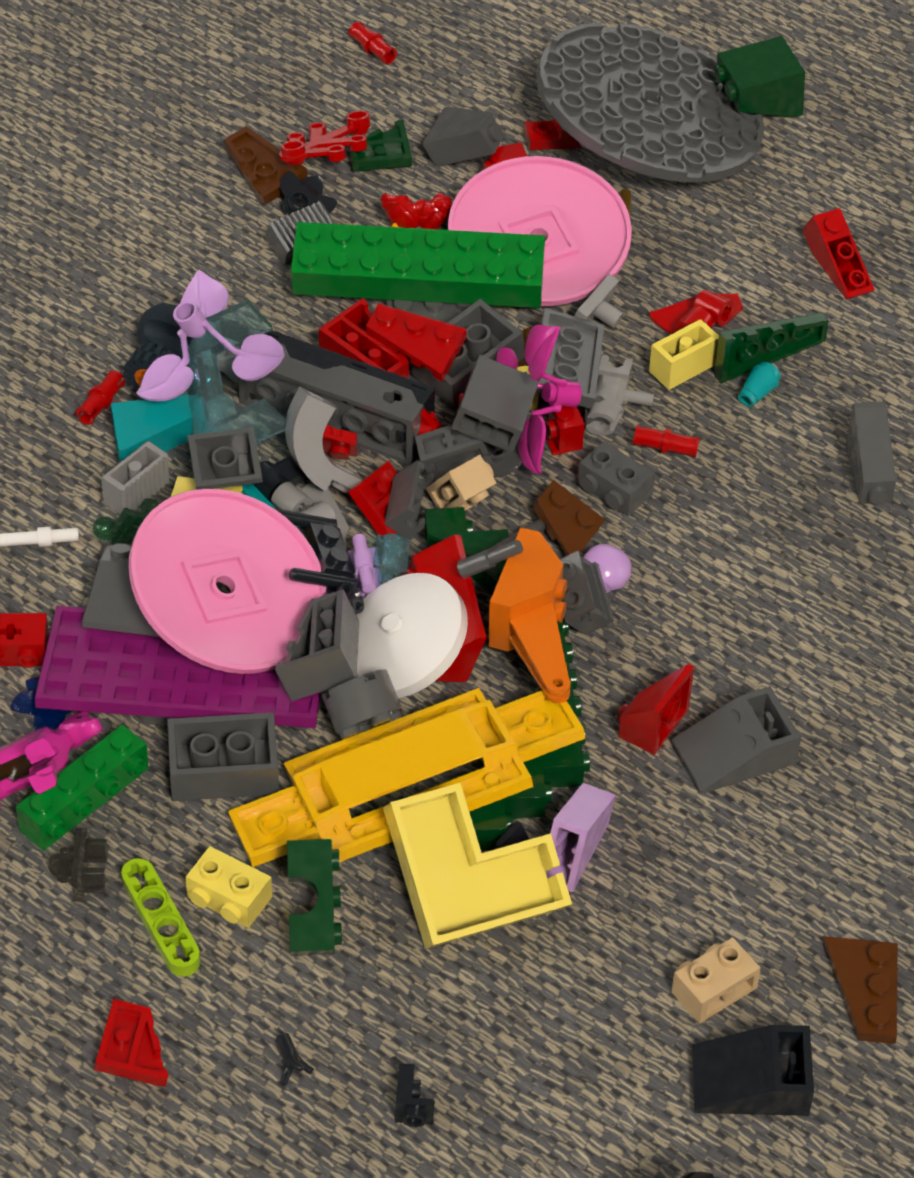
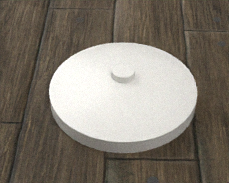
(411, 630)

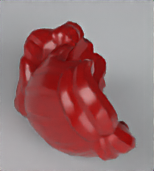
(421, 213)

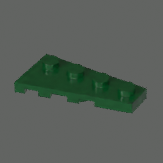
(766, 342)

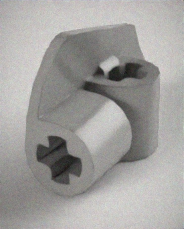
(309, 501)

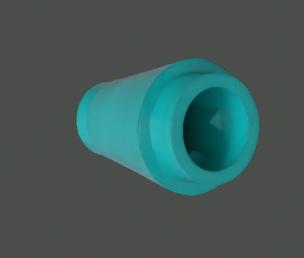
(760, 382)

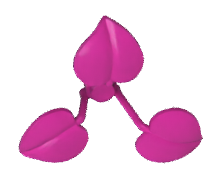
(556, 392)

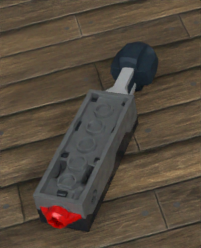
(368, 400)

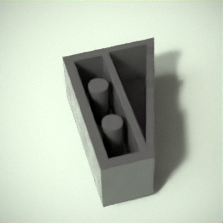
(324, 649)

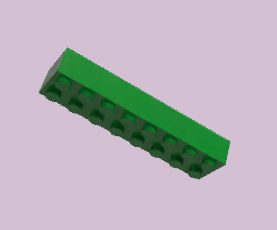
(418, 264)

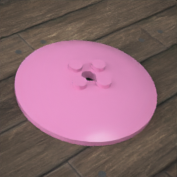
(552, 197)
(228, 540)

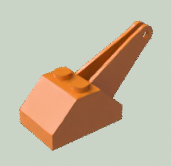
(527, 613)

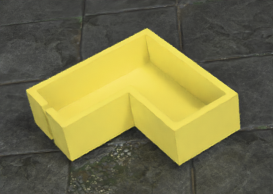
(457, 886)

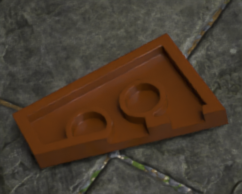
(260, 163)
(869, 985)

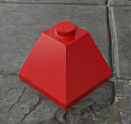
(656, 710)

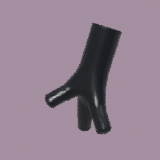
(290, 1058)

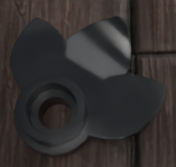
(303, 193)

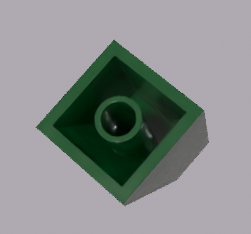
(763, 78)

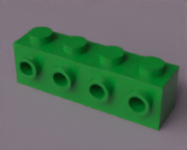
(83, 787)

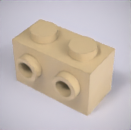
(463, 485)
(715, 979)

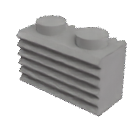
(135, 478)

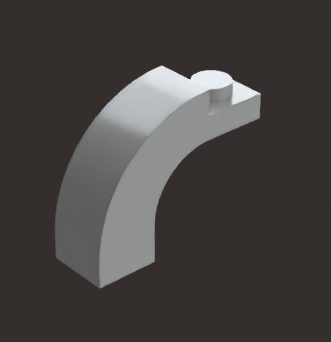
(304, 435)

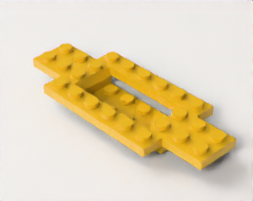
(397, 756)

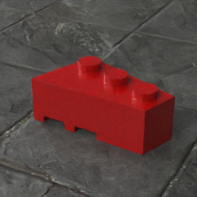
(348, 337)

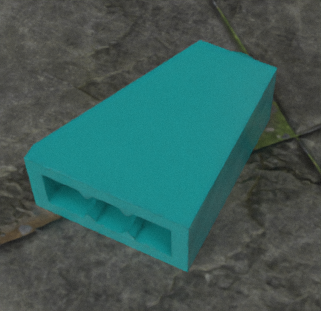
(160, 423)

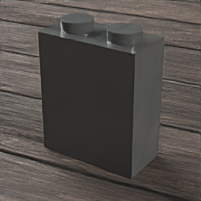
(495, 404)

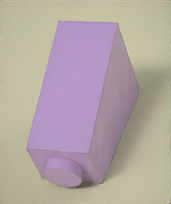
(579, 830)

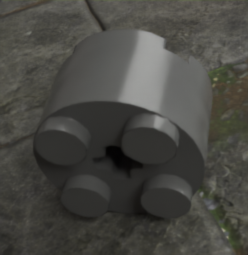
(362, 703)

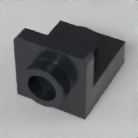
(409, 1106)

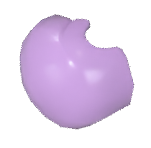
(613, 564)

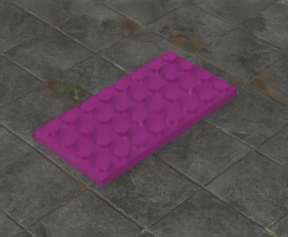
(150, 678)

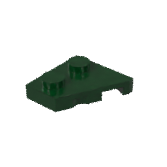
(384, 150)

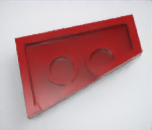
(420, 338)

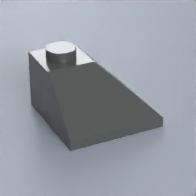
(225, 458)

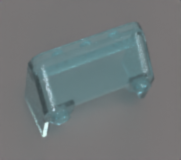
(208, 404)

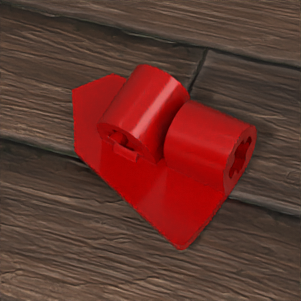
(707, 306)

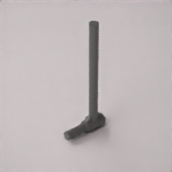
(503, 550)

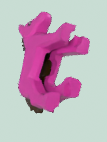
(43, 754)

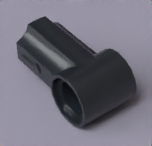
(277, 474)

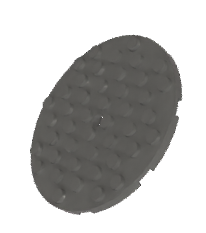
(646, 103)

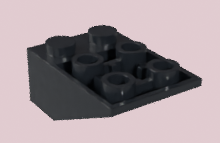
(755, 1072)

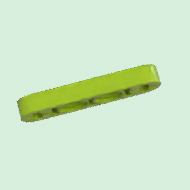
(157, 918)

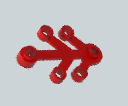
(327, 144)

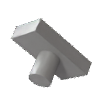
(598, 306)

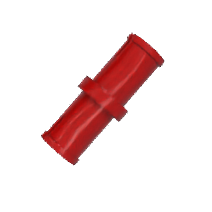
(372, 42)
(100, 397)
(666, 441)

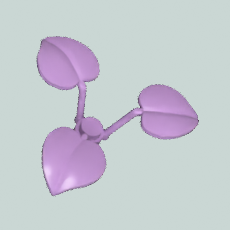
(204, 297)

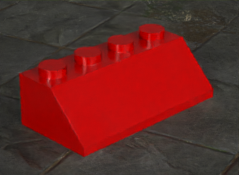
(442, 562)

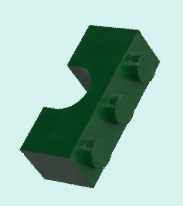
(314, 864)

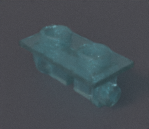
(391, 556)

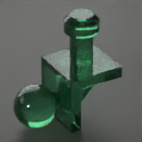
(126, 526)

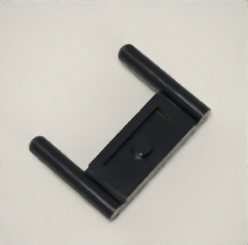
(329, 548)

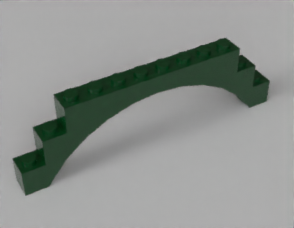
(555, 769)

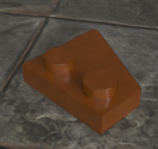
(567, 518)

